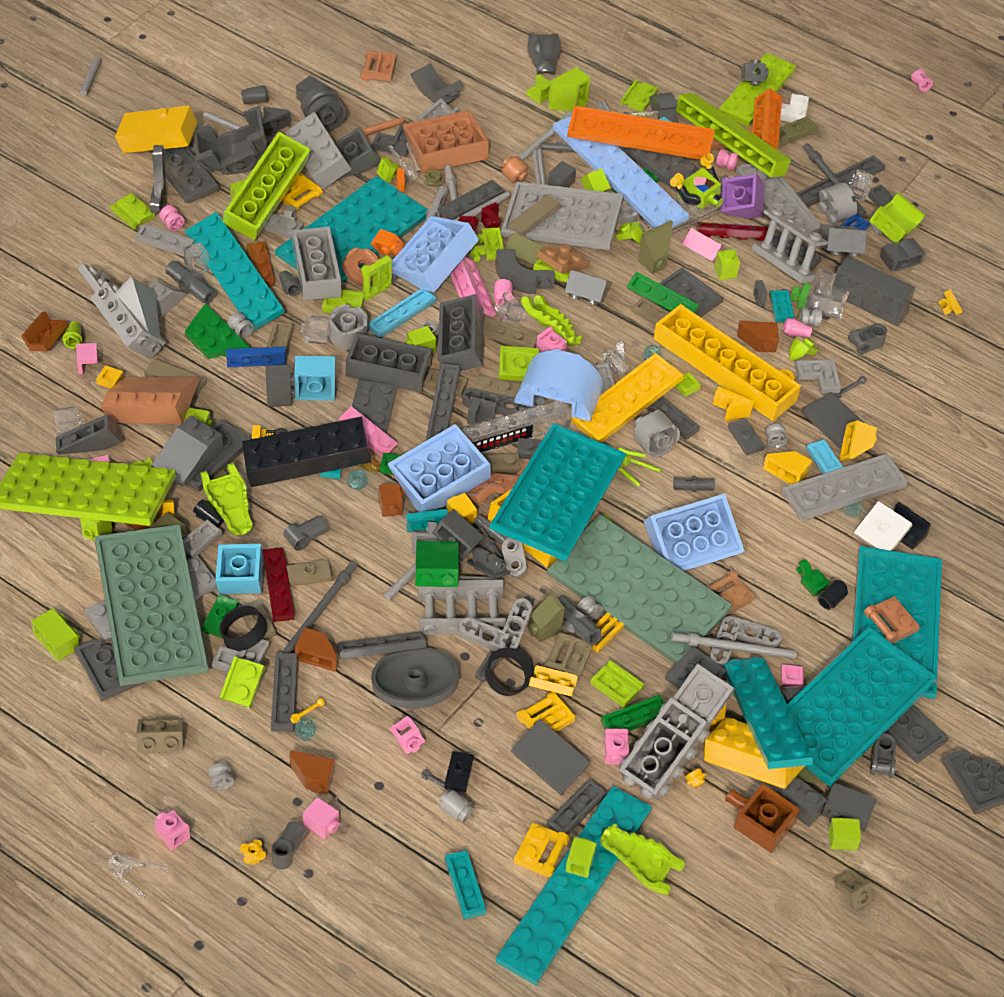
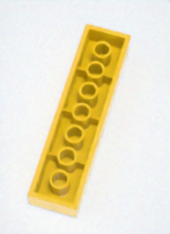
(726, 362)

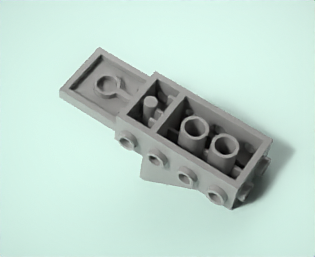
(128, 310)
(675, 734)

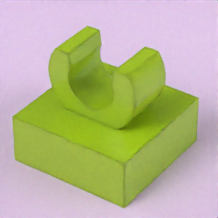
(386, 169)

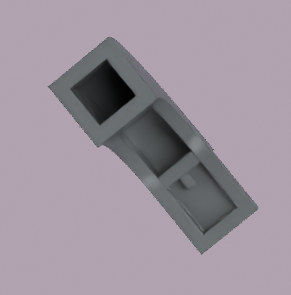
(433, 87)
(522, 279)

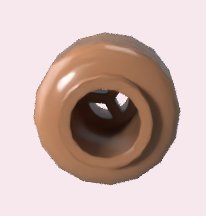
(514, 169)

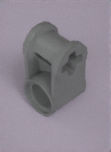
(868, 338)
(884, 760)

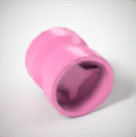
(727, 159)
(171, 217)

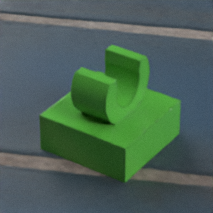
(800, 295)

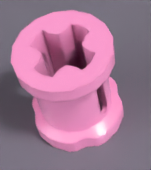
(921, 79)

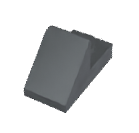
(275, 119)

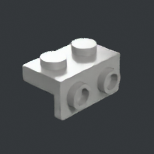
(437, 109)

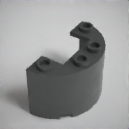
(234, 150)

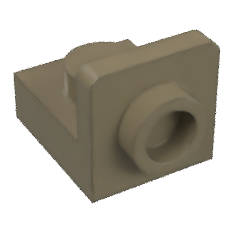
(855, 888)

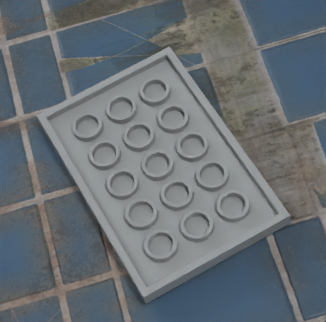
(583, 220)

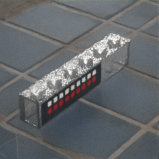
(520, 424)

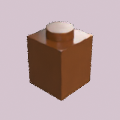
(390, 499)

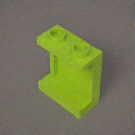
(897, 218)

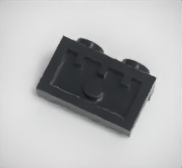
(919, 528)

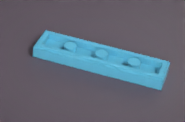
(401, 313)

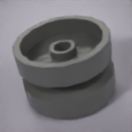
(326, 105)

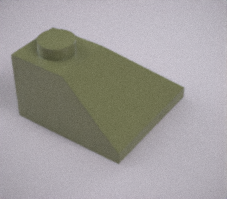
(655, 247)

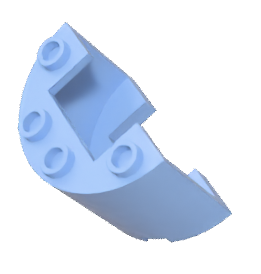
(562, 378)

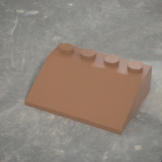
(446, 141)
(150, 399)

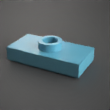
(823, 456)

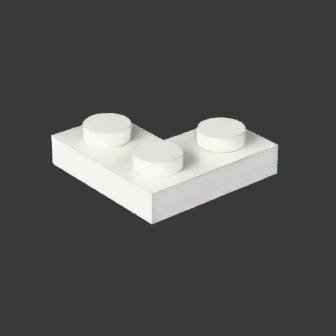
(796, 109)

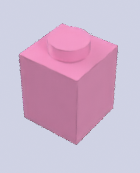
(321, 818)

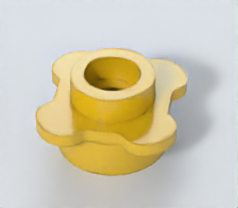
(253, 858)

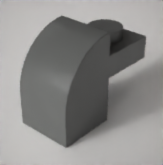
(665, 104)

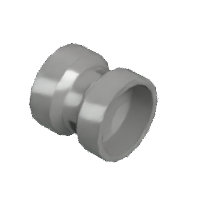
(811, 317)
(240, 324)

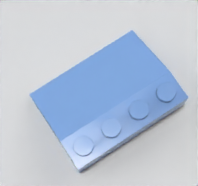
(434, 252)
(440, 469)
(695, 533)

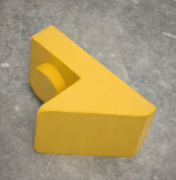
(736, 405)

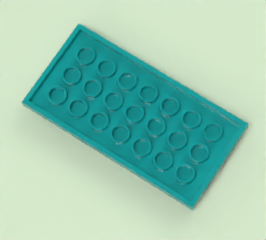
(359, 219)
(558, 492)
(916, 585)
(856, 702)

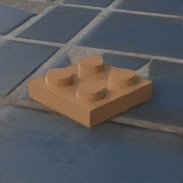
(563, 258)

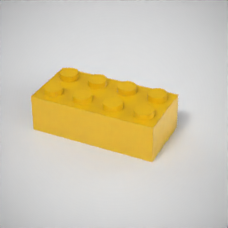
(735, 749)

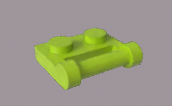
(381, 274)

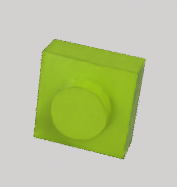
(688, 385)

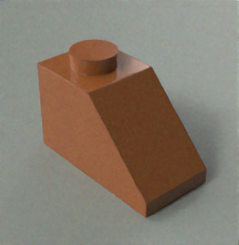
(759, 335)
(316, 650)
(313, 771)

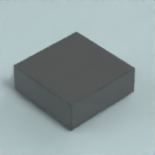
(760, 293)

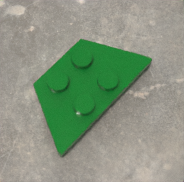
(212, 334)

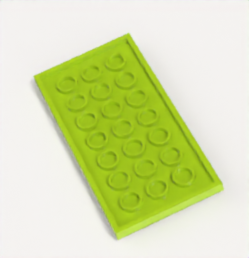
(85, 488)

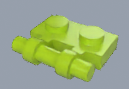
(491, 241)

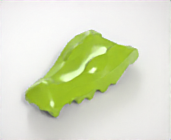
(549, 316)
(229, 498)
(643, 857)

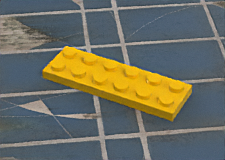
(629, 397)

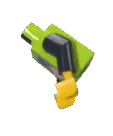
(701, 187)

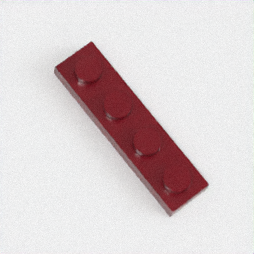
(726, 230)
(278, 584)

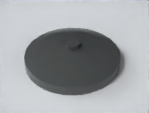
(415, 678)

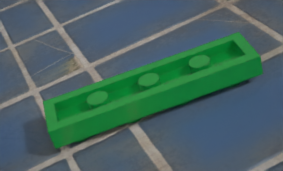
(659, 294)

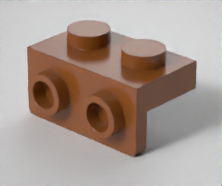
(43, 332)

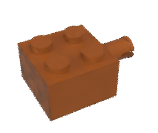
(763, 817)

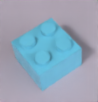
(315, 378)
(239, 569)

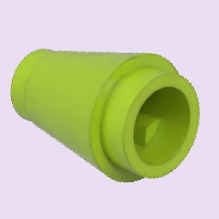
(72, 335)

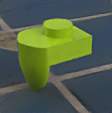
(630, 230)
(802, 346)

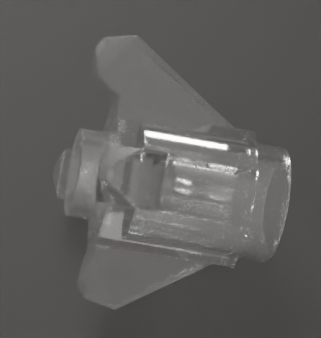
(511, 310)
(616, 358)

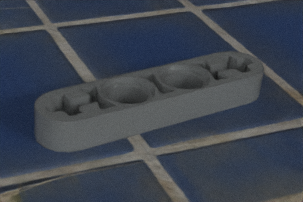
(501, 400)

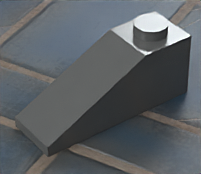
(92, 436)

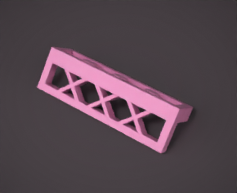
(469, 282)

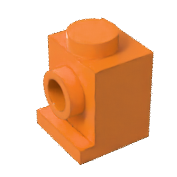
(387, 243)

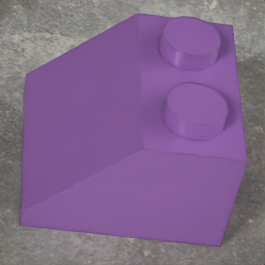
(743, 196)

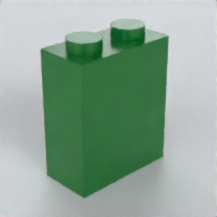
(436, 564)

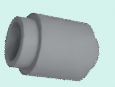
(456, 805)

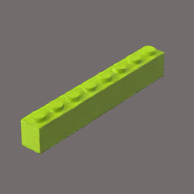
(733, 135)

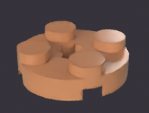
(351, 267)

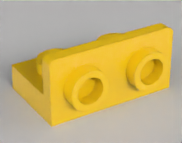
(553, 680)

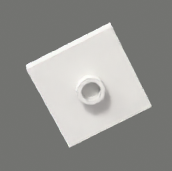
(882, 528)

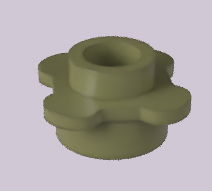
(433, 178)

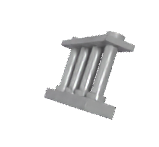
(777, 255)
(466, 590)

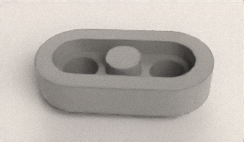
(514, 556)

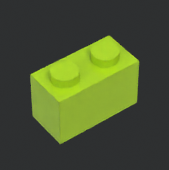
(55, 634)

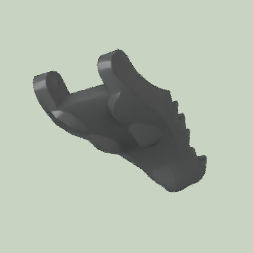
(544, 51)

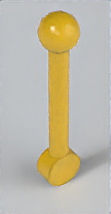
(296, 717)

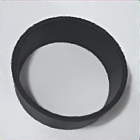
(251, 638)
(521, 659)

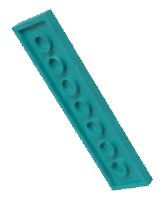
(236, 272)
(767, 714)

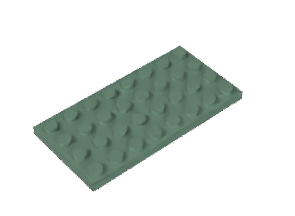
(639, 588)
(150, 605)

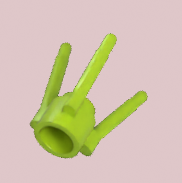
(628, 459)

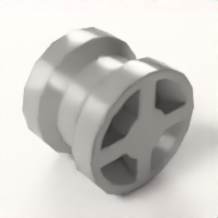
(776, 436)
(591, 607)
(221, 776)

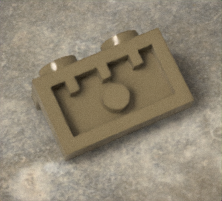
(160, 735)

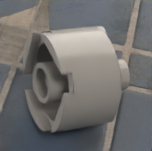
(837, 203)
(344, 325)
(655, 433)

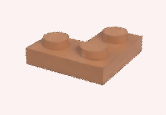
(497, 483)

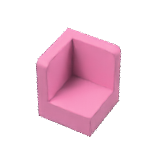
(86, 355)

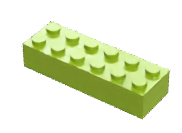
(266, 186)

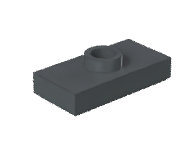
(746, 436)

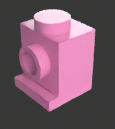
(549, 340)
(411, 740)
(615, 746)
(171, 829)

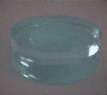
(853, 510)

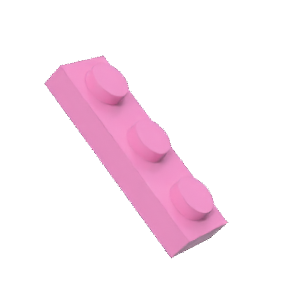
(376, 438)

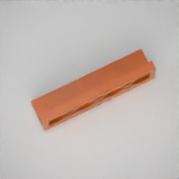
(770, 117)

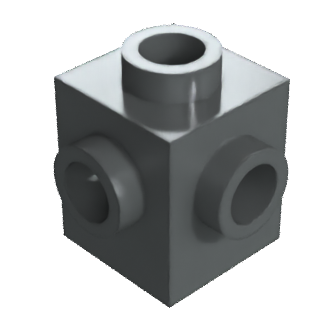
(748, 72)

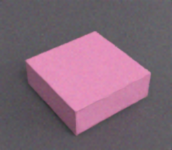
(791, 676)

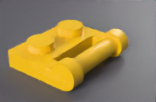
(300, 186)
(555, 717)
(535, 846)

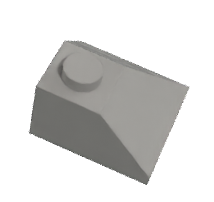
(166, 295)

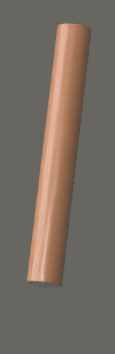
(382, 126)

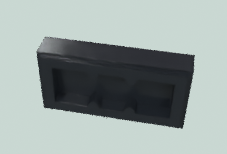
(459, 771)

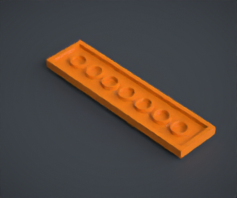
(640, 133)

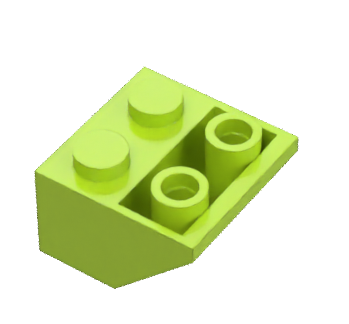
(569, 90)

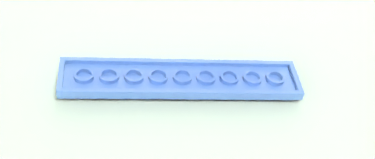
(626, 178)

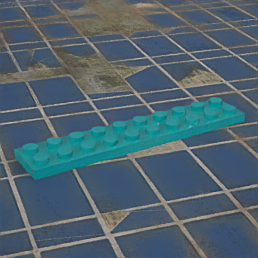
(569, 895)

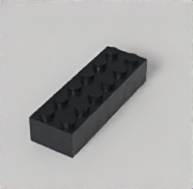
(306, 451)

